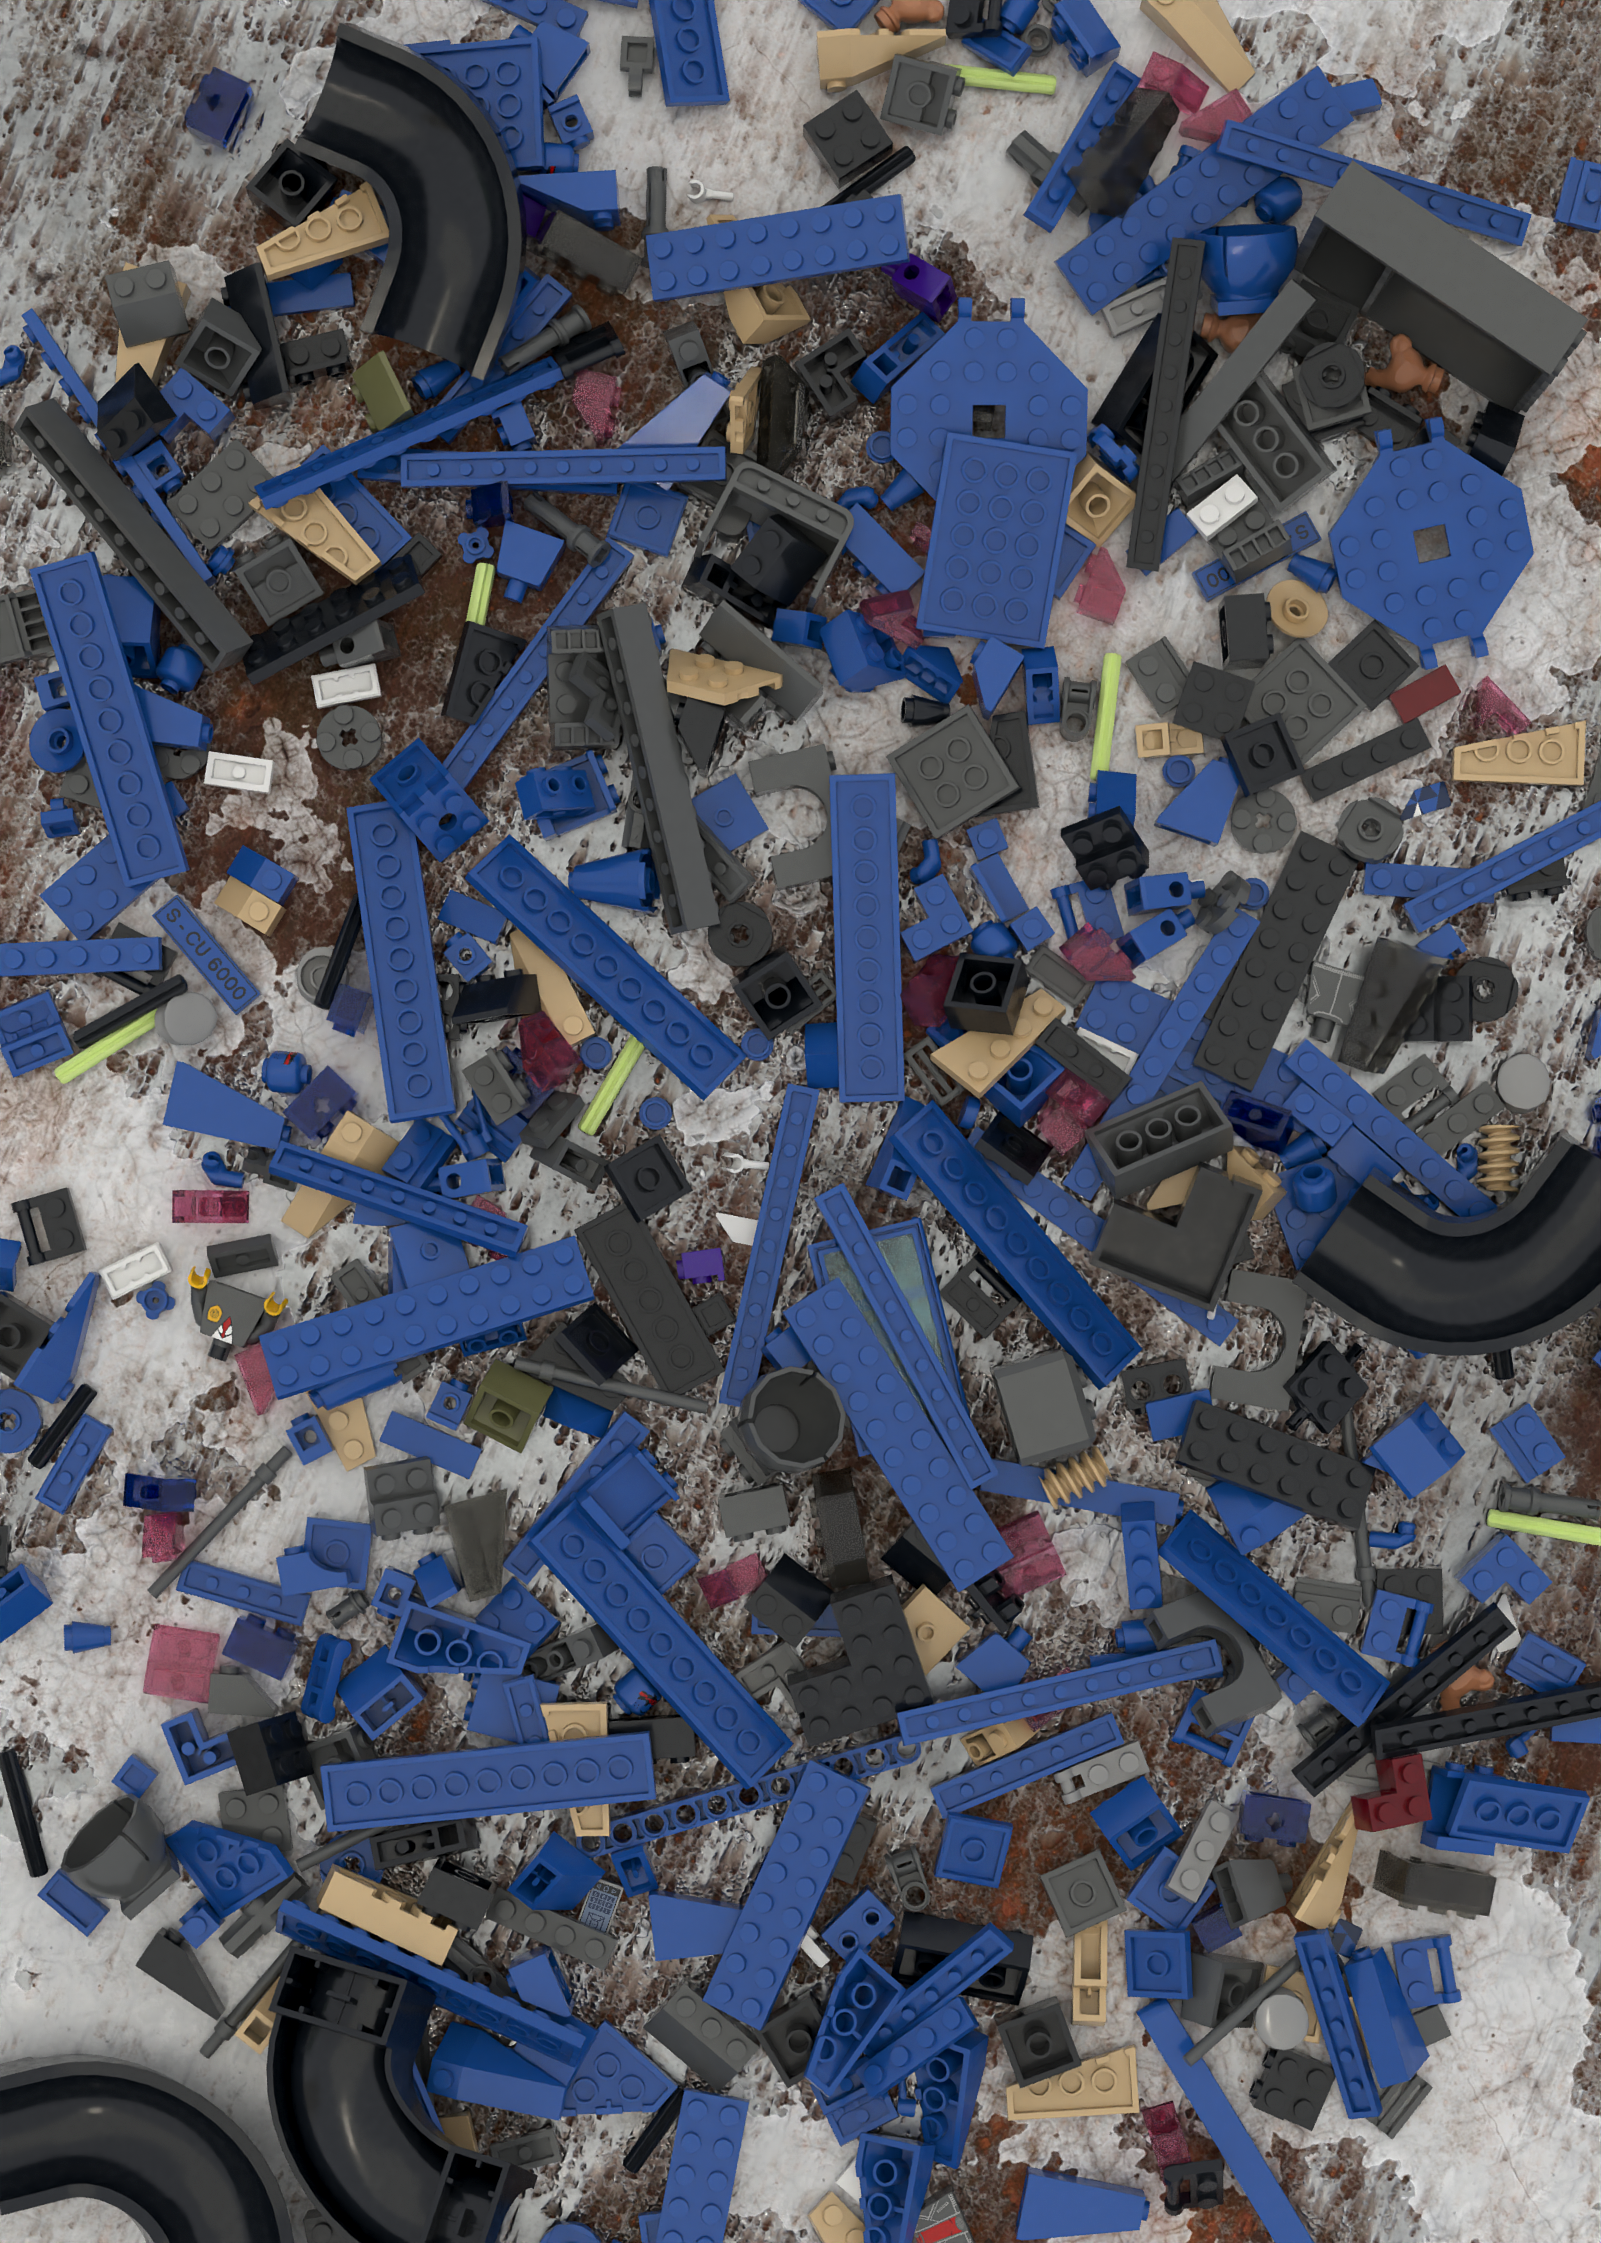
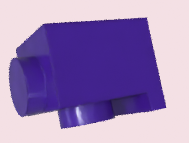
(701, 1265)

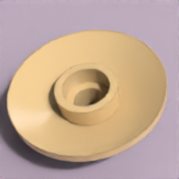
(1307, 606)

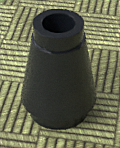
(923, 711)

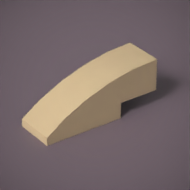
(1089, 1976)

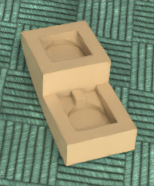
(1167, 740)

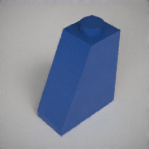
(1203, 805)

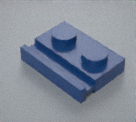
(1580, 196)
(505, 1136)
(420, 1154)
(1526, 1443)
(1543, 1664)

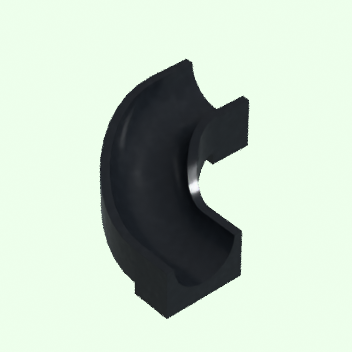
(445, 191)
(1470, 1279)
(354, 2119)
(135, 2143)

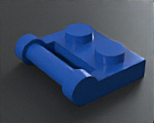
(1097, 908)
(1386, 1625)
(1235, 1733)
(1415, 1974)

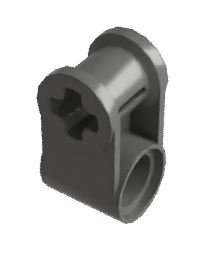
(1077, 702)
(908, 1876)

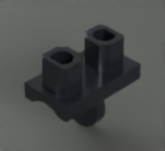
(990, 1605)

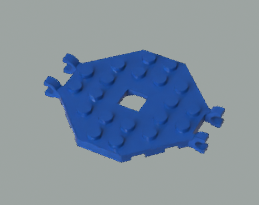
(985, 367)
(1378, 552)

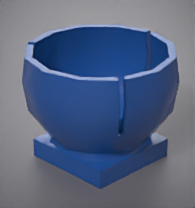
(1247, 265)

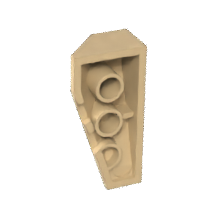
(1205, 36)
(851, 58)
(762, 311)
(555, 990)
(351, 1142)
(1323, 1885)

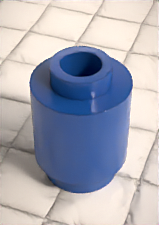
(1017, 15)
(1134, 1637)

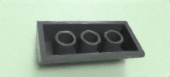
(738, 640)
(1159, 1139)

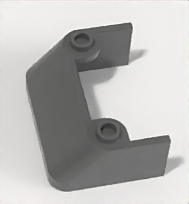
(760, 493)

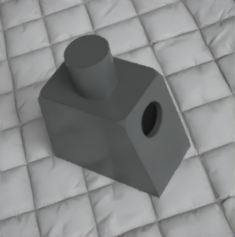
(371, 645)
(1250, 1889)

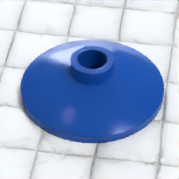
(47, 740)

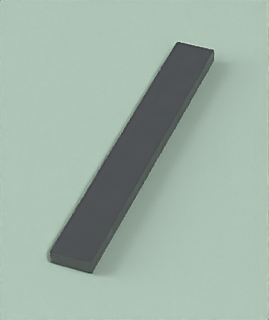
(1239, 372)

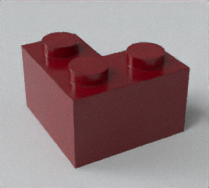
(1401, 1796)

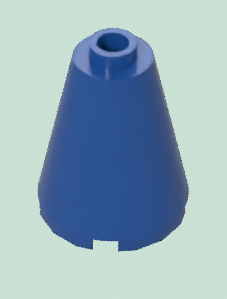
(619, 881)
(355, 1387)

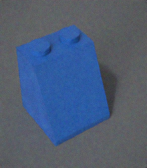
(137, 623)

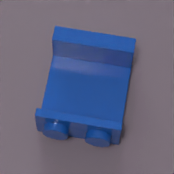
(1442, 1793)

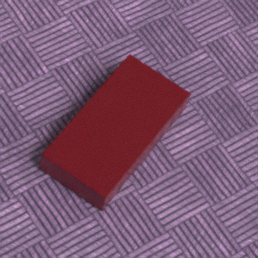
(1424, 694)

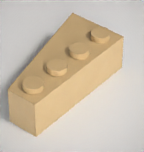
(385, 1913)

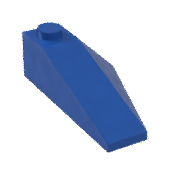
(1023, 1087)
(55, 1365)
(1250, 1517)
(453, 1643)
(855, 2012)
(487, 2073)
(949, 2094)
(892, 2185)

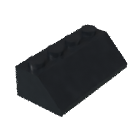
(267, 377)
(1128, 401)
(929, 1940)

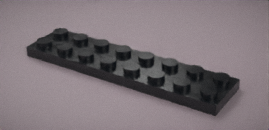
(1275, 962)

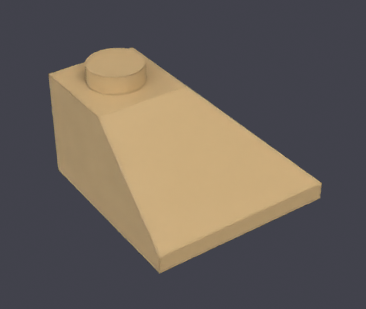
(1098, 500)

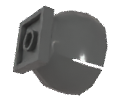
(790, 1421)
(122, 1855)

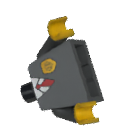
(230, 1314)

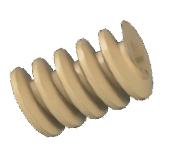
(1498, 1157)
(1075, 1477)

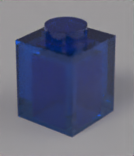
(1214, 1928)

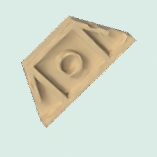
(743, 411)
(716, 679)

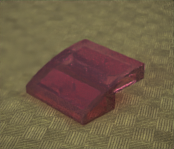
(1034, 1556)
(181, 1663)

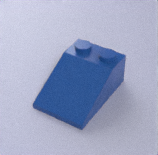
(585, 196)

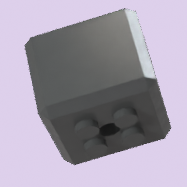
(1044, 1406)

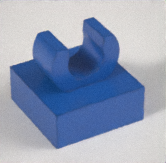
(59, 820)

